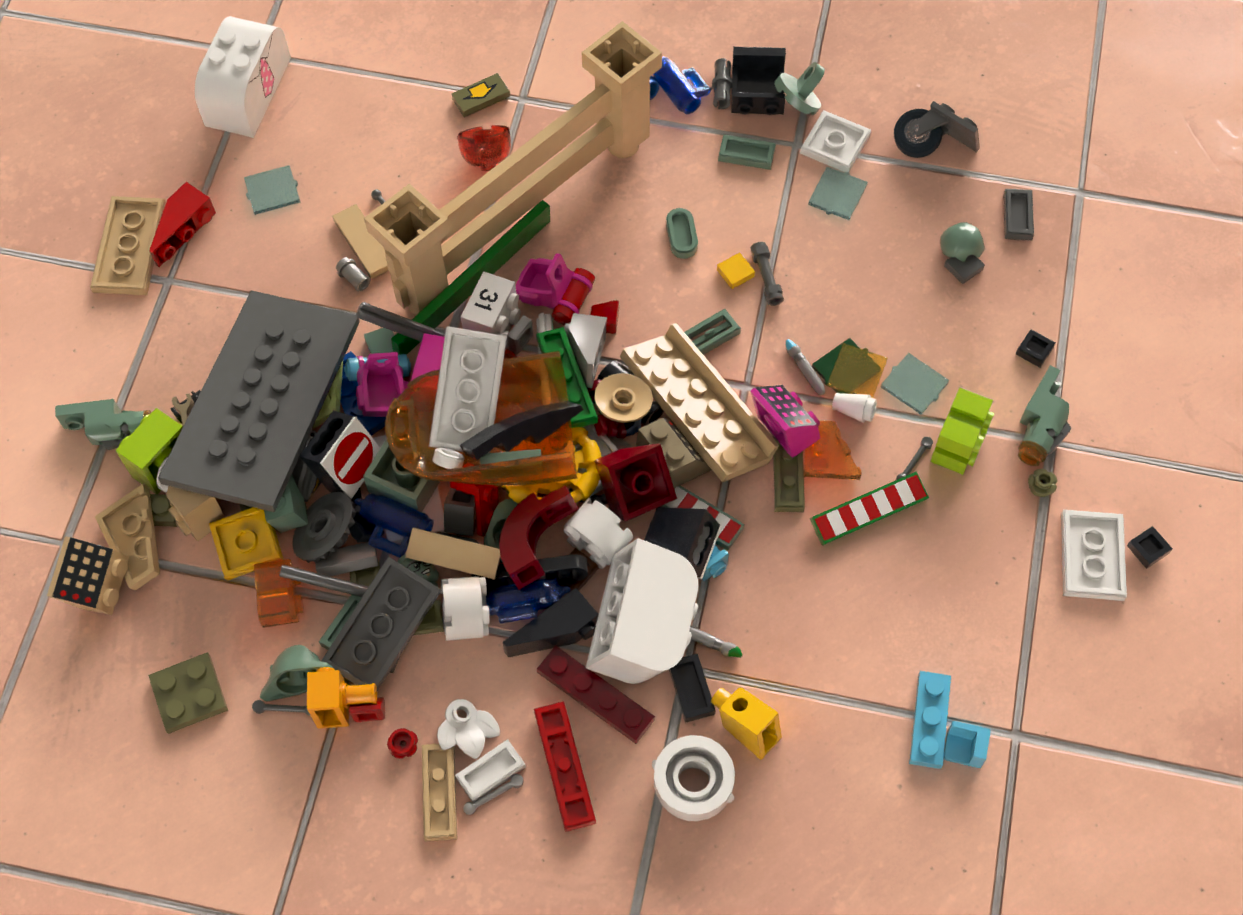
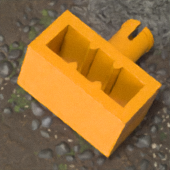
(330, 697)

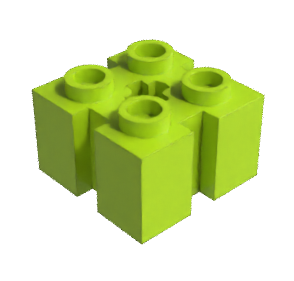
(963, 431)

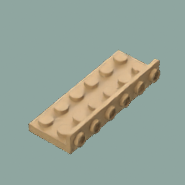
(701, 404)

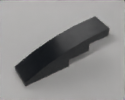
(529, 425)

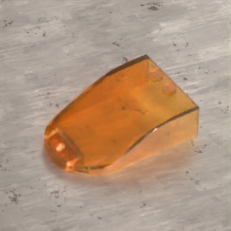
(524, 385)

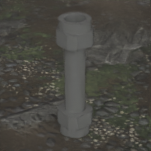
(761, 255)

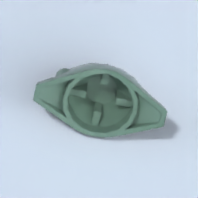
(289, 673)

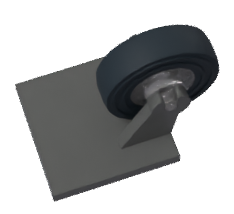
(921, 130)

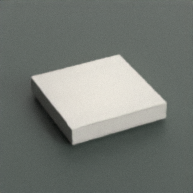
(835, 141)

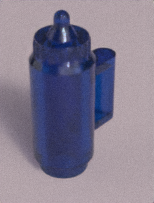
(679, 88)
(393, 517)
(515, 604)

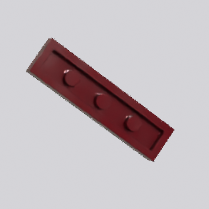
(595, 694)

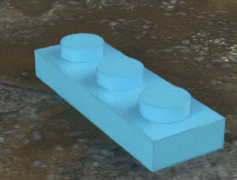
(930, 720)

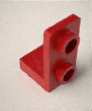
(485, 502)

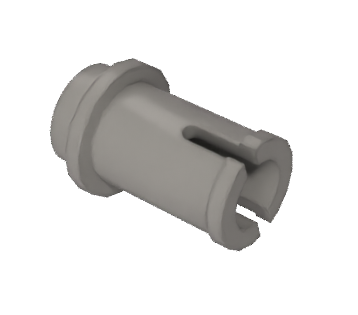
(348, 269)

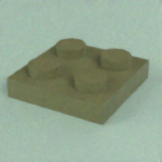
(188, 693)

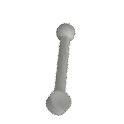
(516, 781)

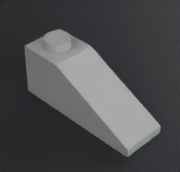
(587, 341)

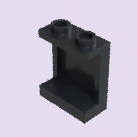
(754, 79)

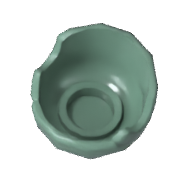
(961, 241)

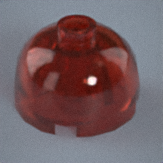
(486, 146)

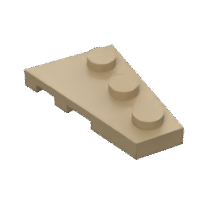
(131, 531)

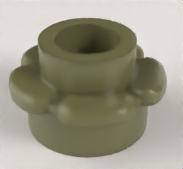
(1040, 489)

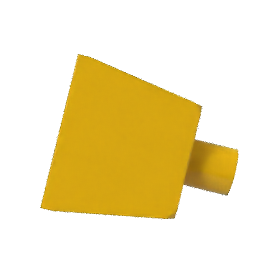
(748, 720)

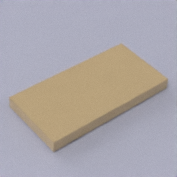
(124, 254)

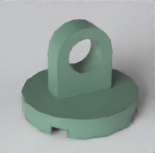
(800, 90)

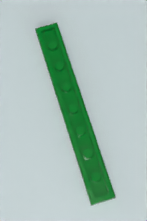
(465, 284)

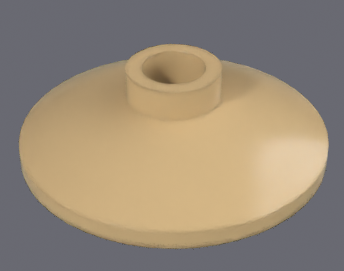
(624, 389)

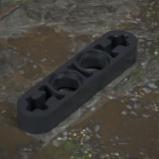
(563, 568)

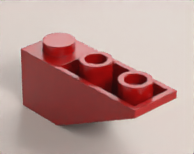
(181, 218)

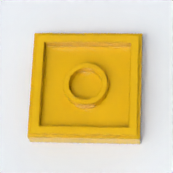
(244, 541)

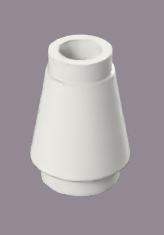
(856, 406)

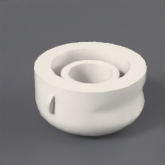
(701, 754)

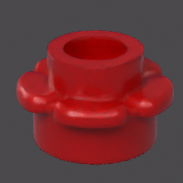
(397, 737)

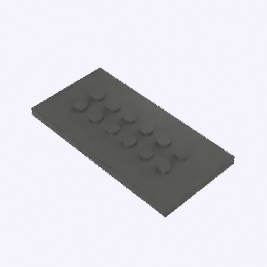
(260, 401)

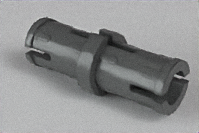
(722, 84)

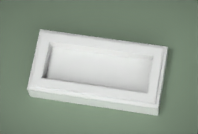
(490, 771)

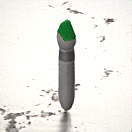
(726, 648)

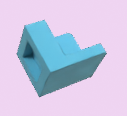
(967, 744)

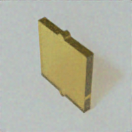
(857, 371)

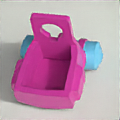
(378, 380)

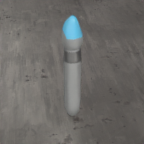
(805, 367)

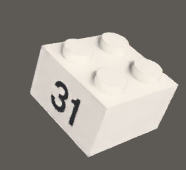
(492, 306)

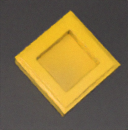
(735, 270)

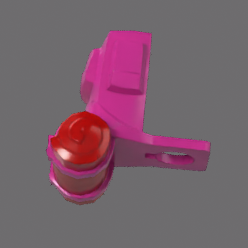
(554, 286)

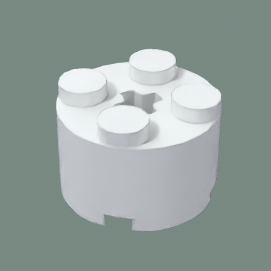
(597, 532)
(465, 608)

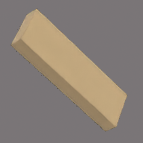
(364, 245)
(453, 553)
(439, 793)

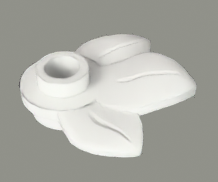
(466, 732)

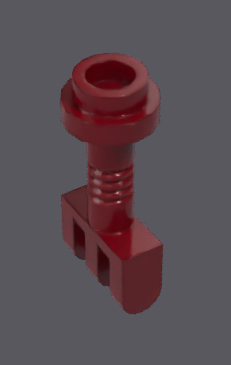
(605, 425)

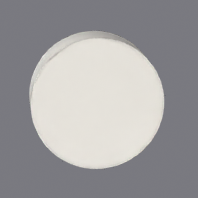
(448, 458)

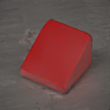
(609, 310)
(368, 711)

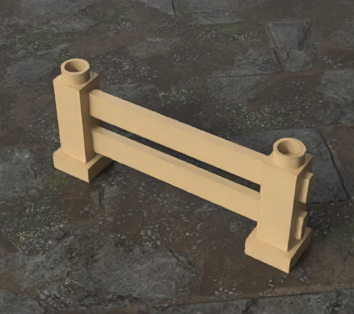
(415, 228)

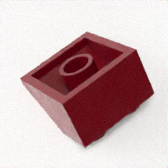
(635, 480)

